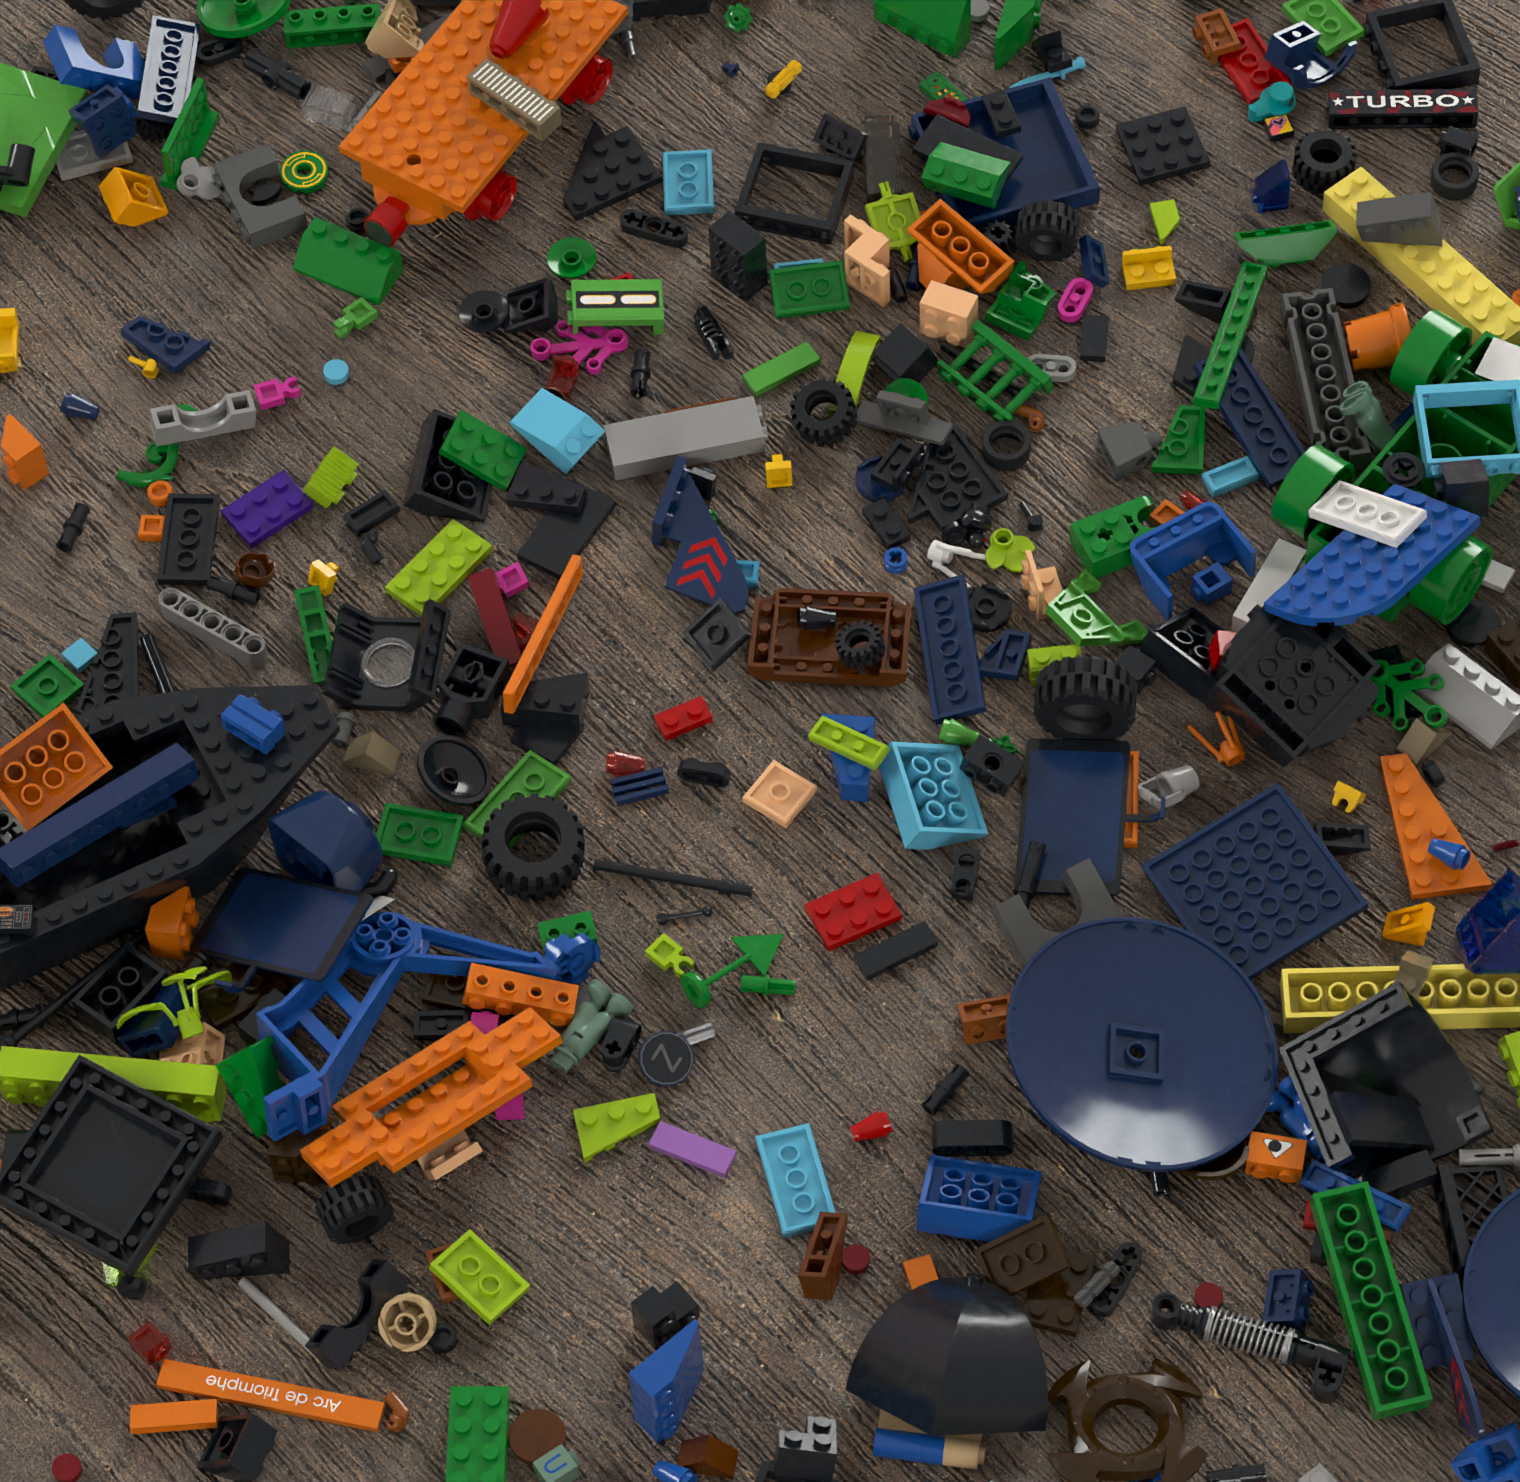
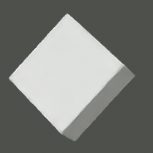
(1498, 576)

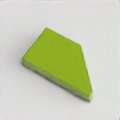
(1165, 218)

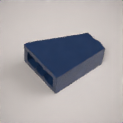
(154, 1029)

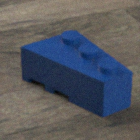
(852, 777)

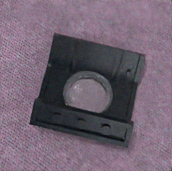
(386, 659)

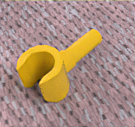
(149, 366)

